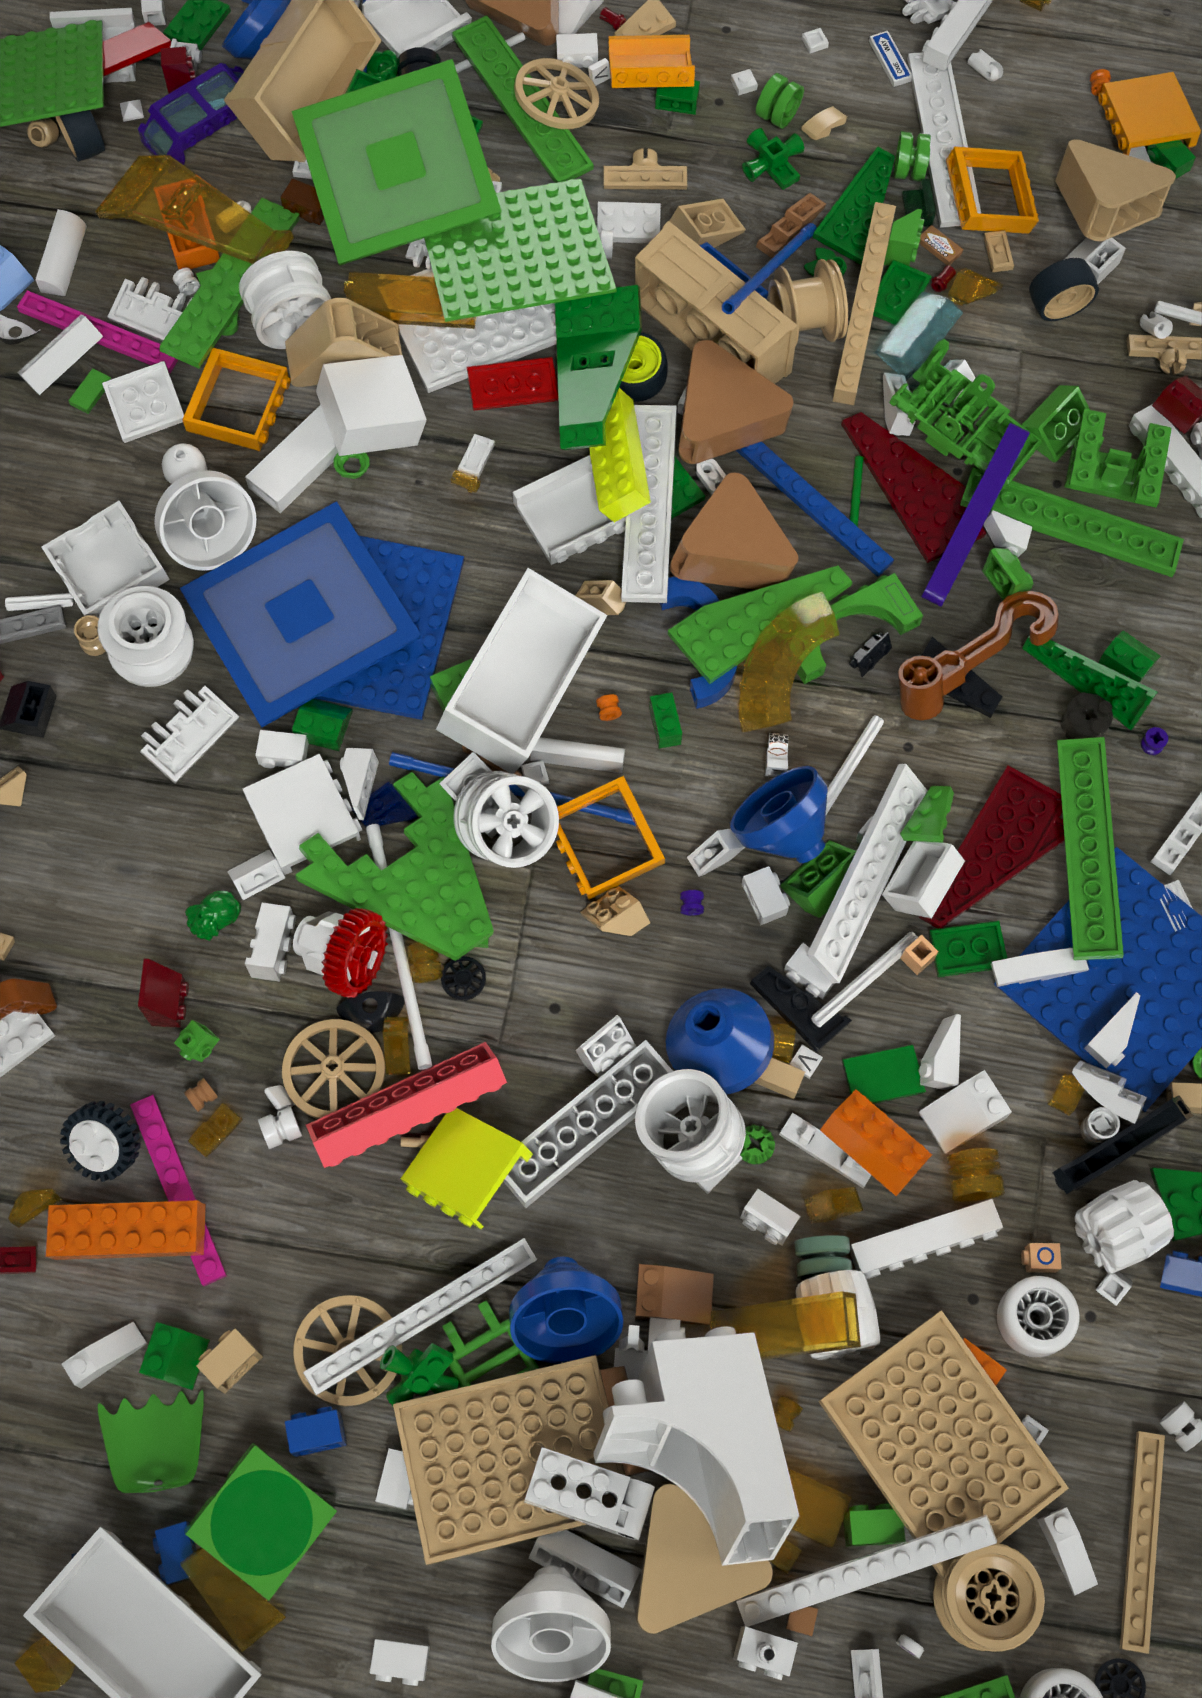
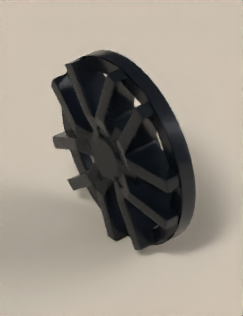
(463, 978)
(1119, 1683)

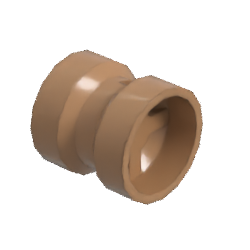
(200, 1094)

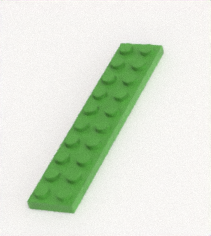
(498, 69)
(218, 297)
(1084, 526)
(1089, 849)

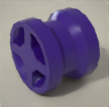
(1149, 743)
(692, 902)

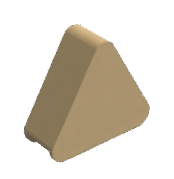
(1111, 189)
(338, 333)
(684, 1567)

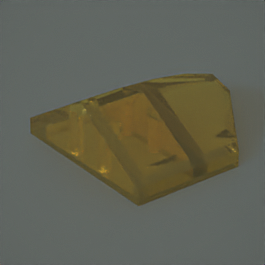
(32, 1204)
(45, 1666)

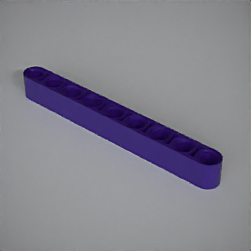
(975, 514)

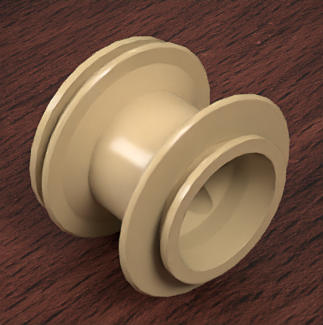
(813, 300)
(1017, 1620)

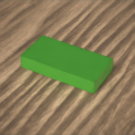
(89, 391)

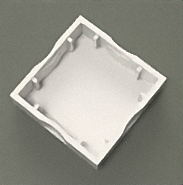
(104, 559)

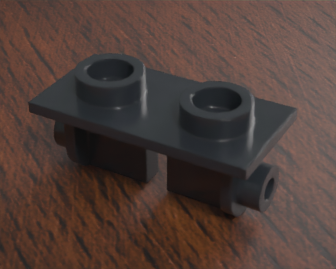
(877, 647)

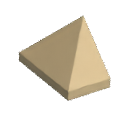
(12, 787)

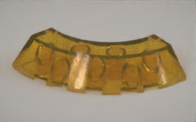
(777, 658)

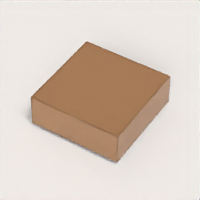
(802, 1620)

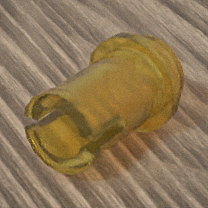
(470, 483)

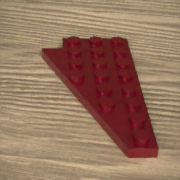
(916, 488)
(1007, 837)

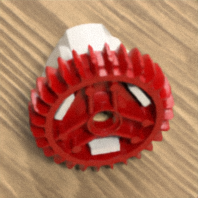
(343, 948)

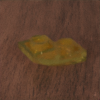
(215, 1130)

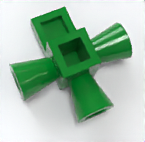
(773, 158)
(418, 1372)

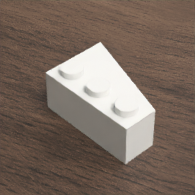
(271, 942)

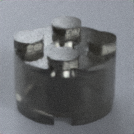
(1087, 717)

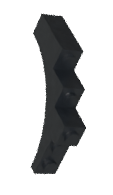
(1122, 1146)

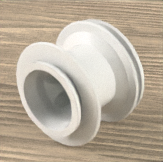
(169, 642)

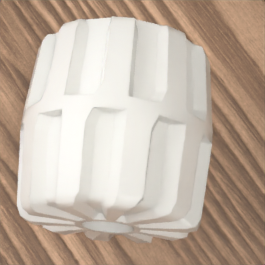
(1124, 1226)
(853, 1282)

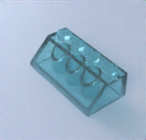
(918, 332)

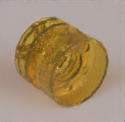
(975, 1170)

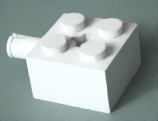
(764, 1651)

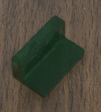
(922, 200)

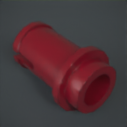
(612, 18)
(940, 282)

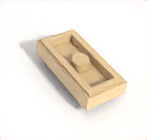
(998, 251)

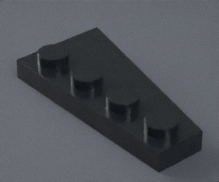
(974, 691)
(797, 1008)

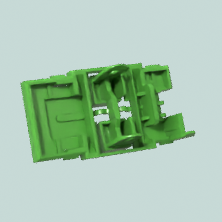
(942, 386)

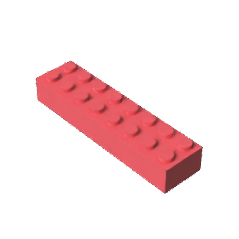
(406, 1104)

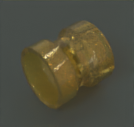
(786, 1412)

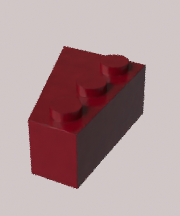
(176, 67)

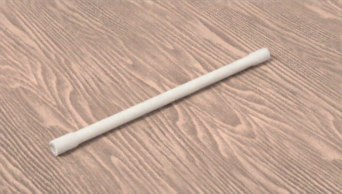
(420, 1046)

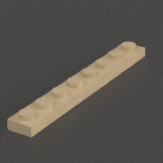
(1142, 1542)

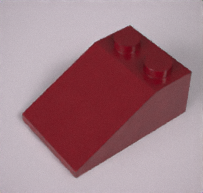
(1181, 403)
(162, 995)

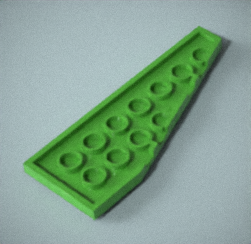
(727, 630)

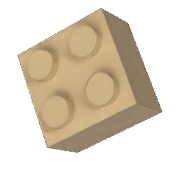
(228, 1360)

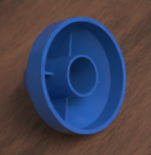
(253, 27)
(785, 816)
(721, 1036)
(565, 1314)

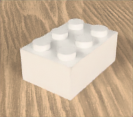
(923, 878)

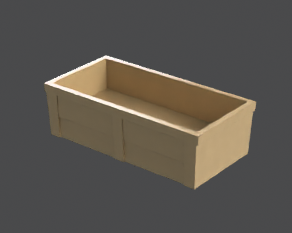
(300, 64)
(686, 293)

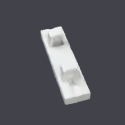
(822, 1148)

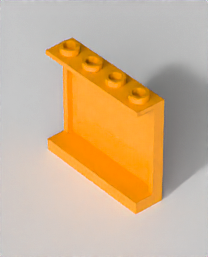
(650, 61)
(1148, 111)

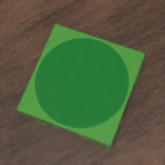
(260, 1521)

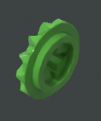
(767, 1145)

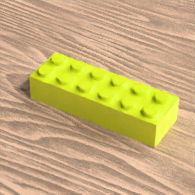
(620, 464)

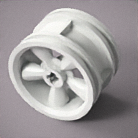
(281, 294)
(536, 836)
(705, 1145)

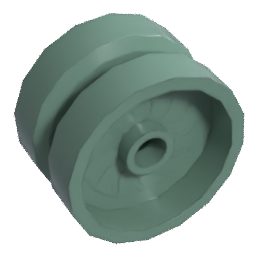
(822, 1255)

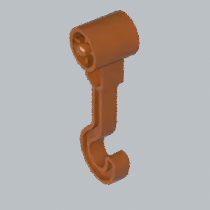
(928, 679)

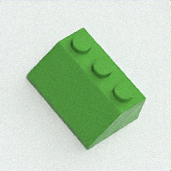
(1058, 421)
(819, 879)

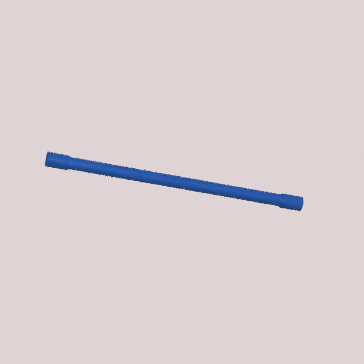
(735, 300)
(410, 763)

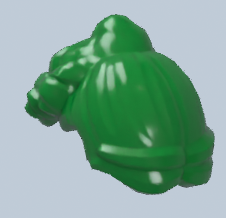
(383, 64)
(212, 914)

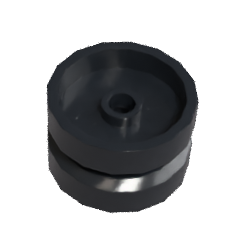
(416, 59)

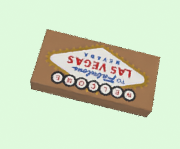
(940, 245)

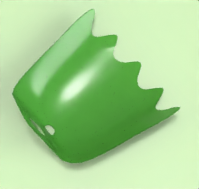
(141, 1437)

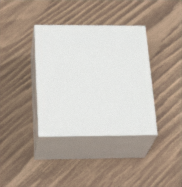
(370, 405)

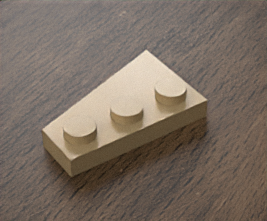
(649, 19)

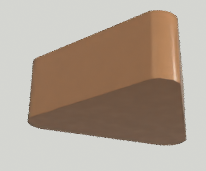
(533, 17)
(728, 405)
(734, 541)

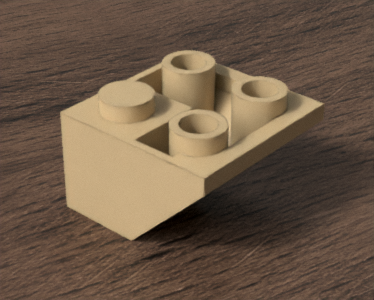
(617, 913)

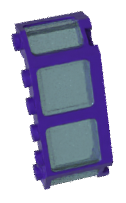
(190, 113)

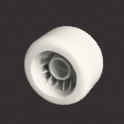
(1056, 1310)
(1060, 1684)

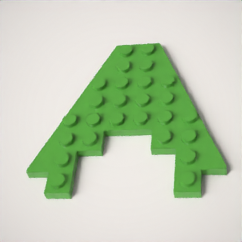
(424, 893)

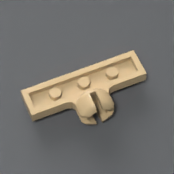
(645, 174)
(1170, 351)

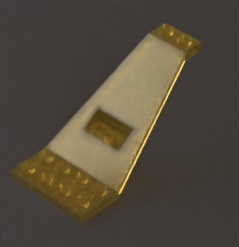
(179, 202)

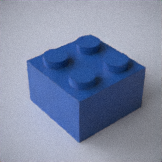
(315, 1432)

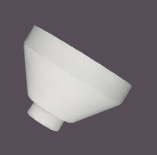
(205, 520)
(551, 1630)

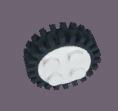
(100, 1141)

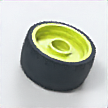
(646, 369)

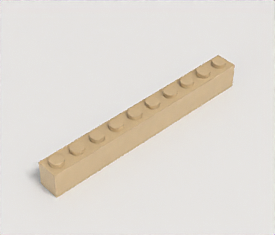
(864, 304)

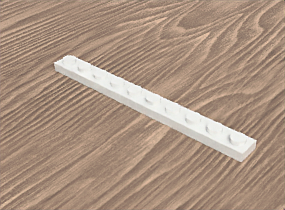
(419, 1316)
(867, 1570)

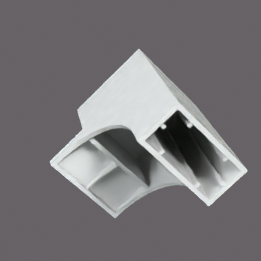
(712, 1431)

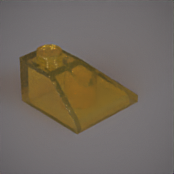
(972, 286)

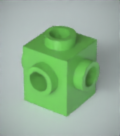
(196, 1041)

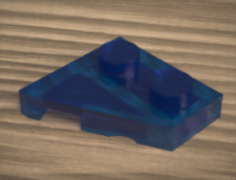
(386, 807)

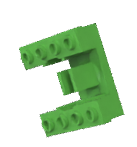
(1115, 472)

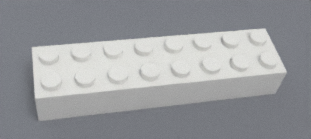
(585, 1124)

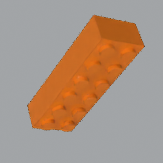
(126, 1230)

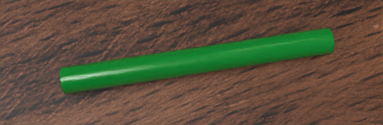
(856, 489)

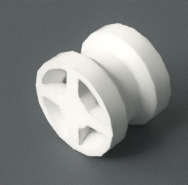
(186, 281)

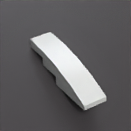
(1180, 839)
(1037, 966)

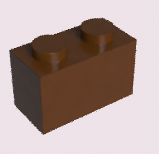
(303, 200)

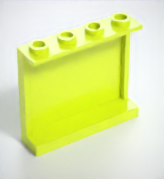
(463, 1166)

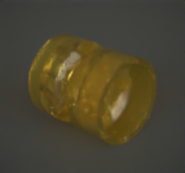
(424, 962)

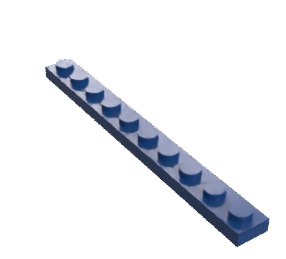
(817, 507)

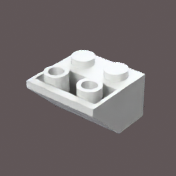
(1099, 255)
(606, 1047)
(769, 1217)

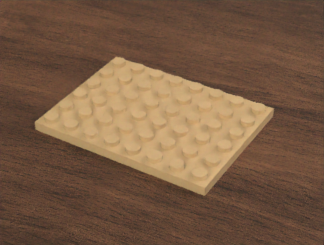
(942, 1437)
(478, 1448)

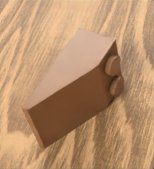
(674, 1294)

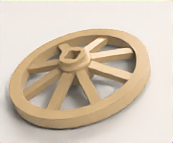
(558, 90)
(338, 1073)
(321, 1310)

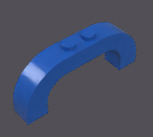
(695, 596)

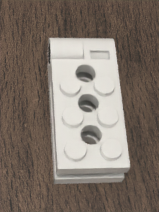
(630, 1495)

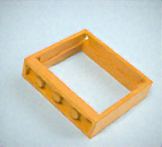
(965, 157)
(218, 359)
(621, 786)

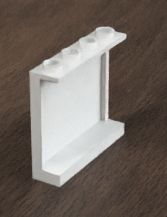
(114, 23)
(414, 23)
(565, 511)
(298, 806)

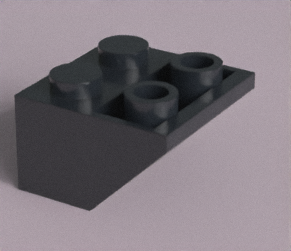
(28, 708)

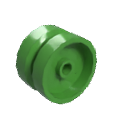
(779, 100)
(912, 156)

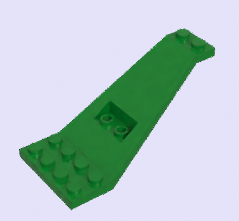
(593, 330)

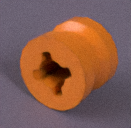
(1097, 80)
(608, 707)

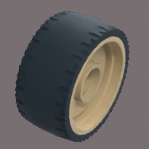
(81, 134)
(1063, 289)

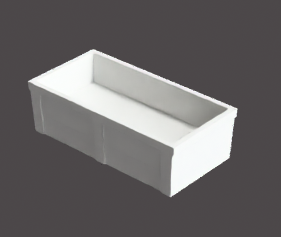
(521, 672)
(135, 1630)

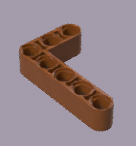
(25, 997)

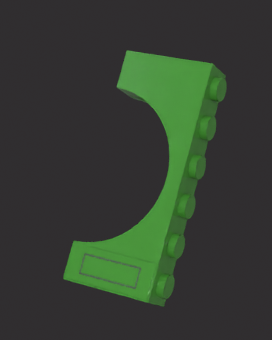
(884, 600)

